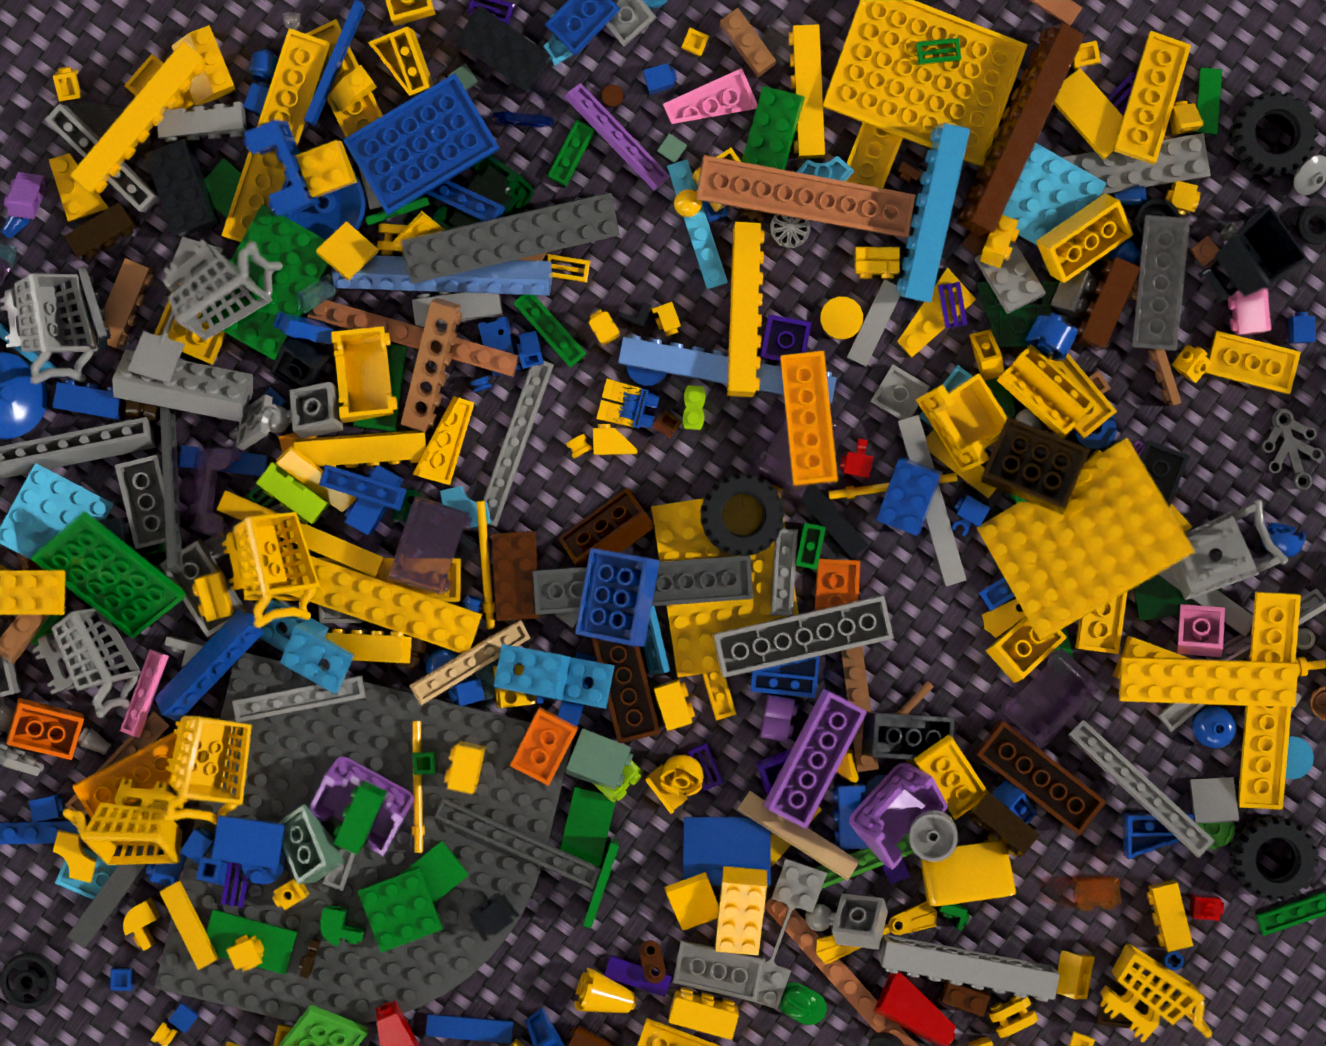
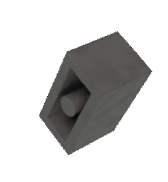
(1073, 296)

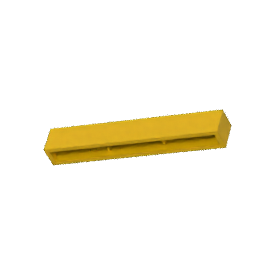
(139, 118)
(744, 309)

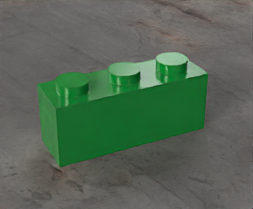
(359, 817)

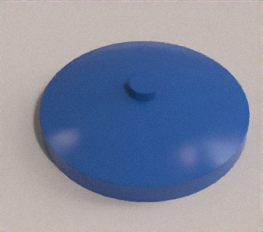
(334, 210)
(20, 400)

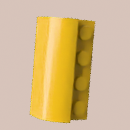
(1046, 391)

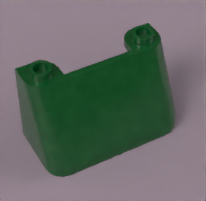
(495, 183)

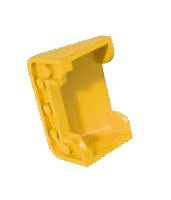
(363, 373)
(969, 874)

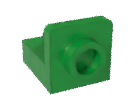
(956, 910)

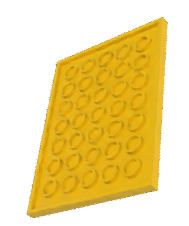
(887, 89)
(1101, 547)
(692, 625)

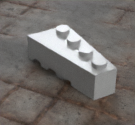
(203, 122)

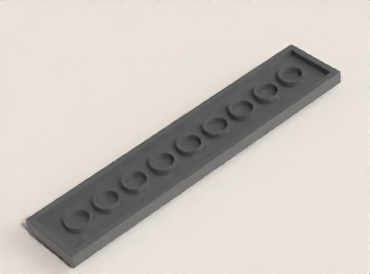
(510, 238)
(675, 584)

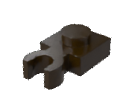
(306, 963)

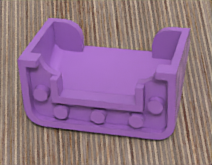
(336, 794)
(892, 807)

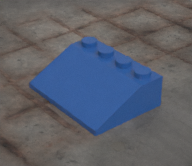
(617, 597)
(724, 842)

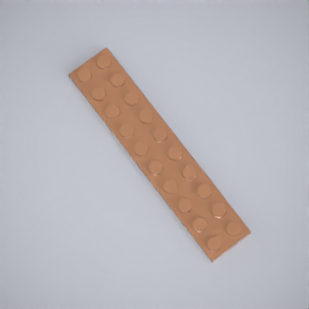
(805, 196)

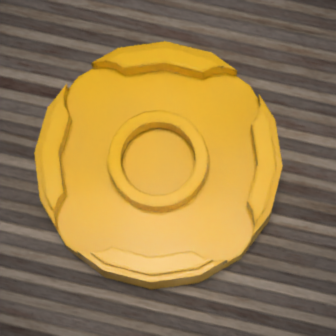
(841, 318)

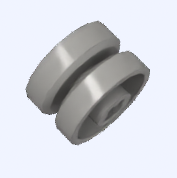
(933, 822)

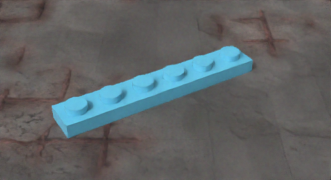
(699, 229)

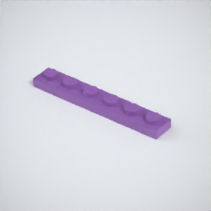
(617, 136)

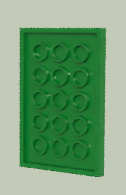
(277, 241)
(109, 575)

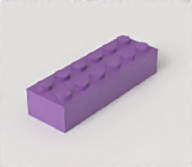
(814, 758)

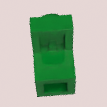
(334, 928)

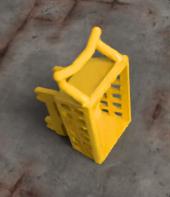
(261, 563)
(205, 778)
(141, 820)
(1178, 1005)

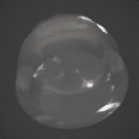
(291, 20)

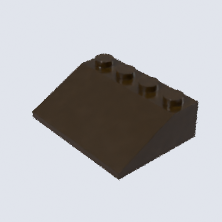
(1035, 465)

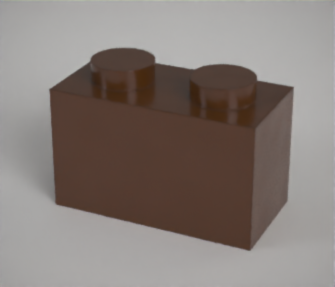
(965, 997)

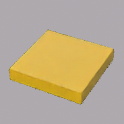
(347, 251)

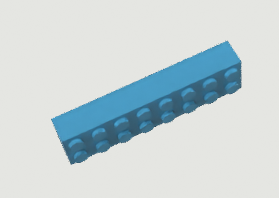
(933, 212)

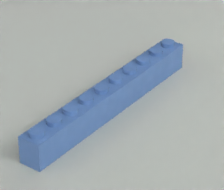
(502, 278)
(697, 363)

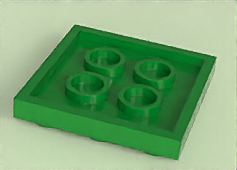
(400, 909)

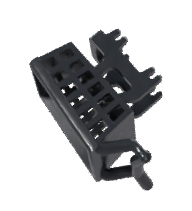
(1255, 256)

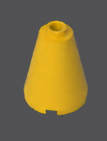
(602, 994)

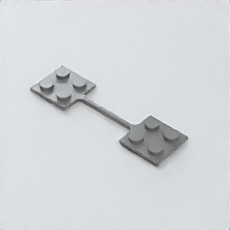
(156, 354)
(798, 888)

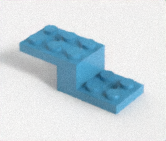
(306, 647)
(553, 676)

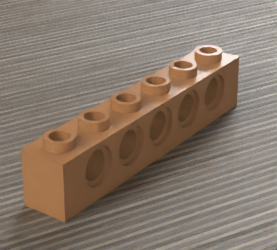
(413, 414)

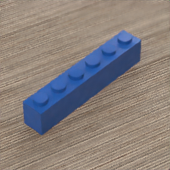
(208, 665)

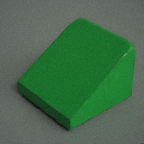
(425, 762)

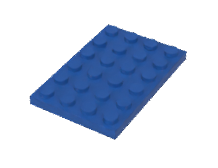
(421, 144)

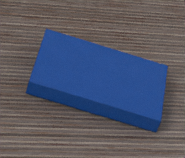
(581, 21)
(248, 841)

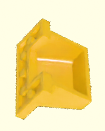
(964, 420)

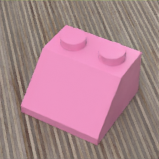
(1250, 313)
(1201, 630)

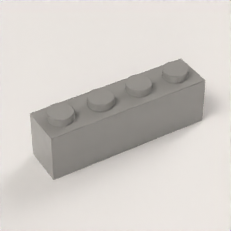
(472, 305)

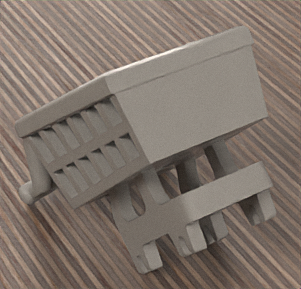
(213, 284)
(39, 326)
(1201, 575)
(83, 659)

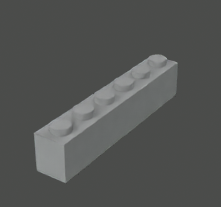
(84, 140)

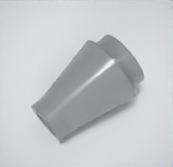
(92, 740)

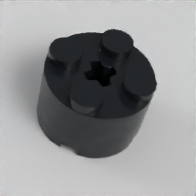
(1153, 207)
(493, 916)

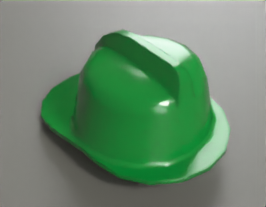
(802, 1004)

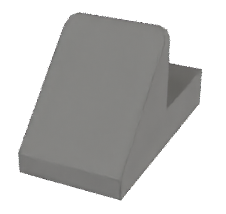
(179, 644)

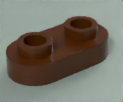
(652, 961)

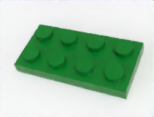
(773, 128)

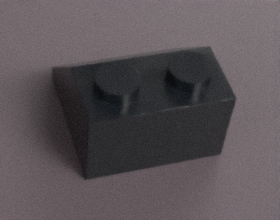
(300, 363)

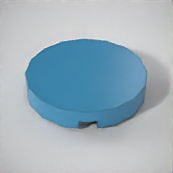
(1299, 758)

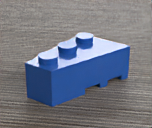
(791, 678)
(848, 798)
(1145, 833)

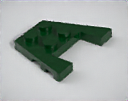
(1013, 328)

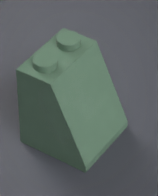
(599, 760)

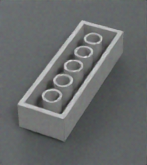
(191, 389)

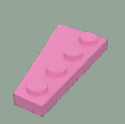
(716, 98)

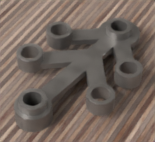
(1290, 446)

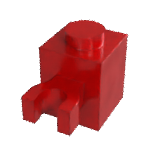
(857, 463)
(1206, 907)

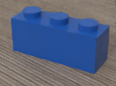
(88, 399)

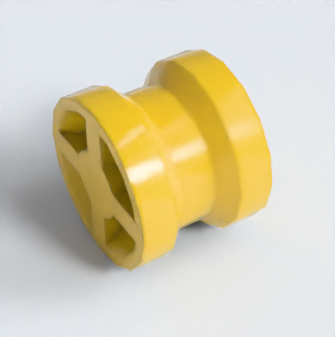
(579, 446)
(163, 1035)

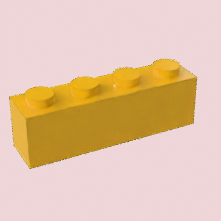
(373, 647)

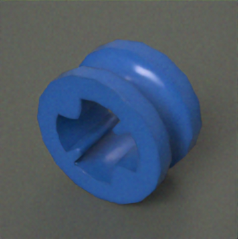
(481, 384)
(1178, 965)

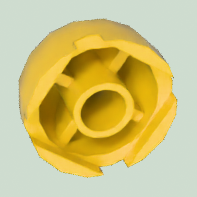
(681, 775)

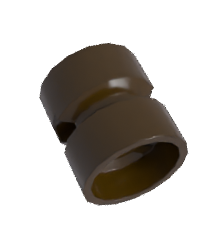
(137, 410)
(417, 648)

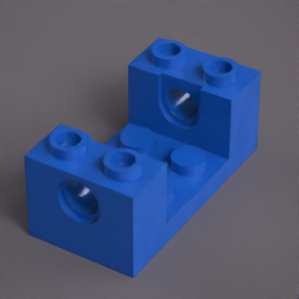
(279, 136)

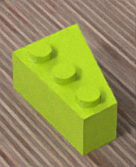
(292, 494)

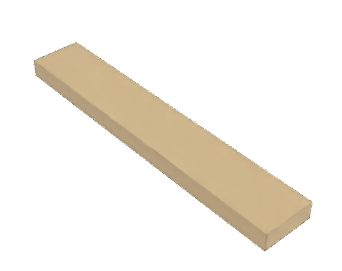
(468, 662)
(799, 837)

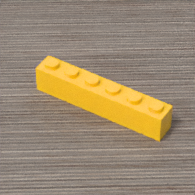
(808, 83)
(364, 448)

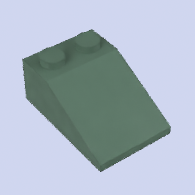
(309, 846)

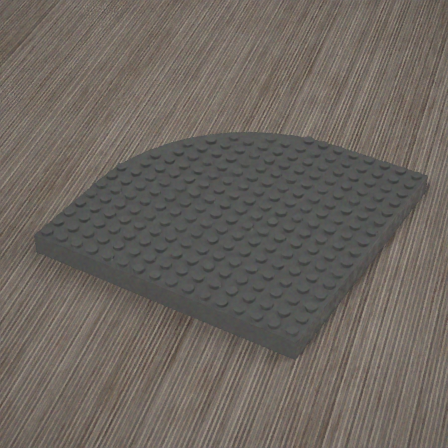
(285, 770)

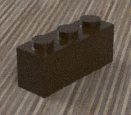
(101, 232)
(1003, 825)

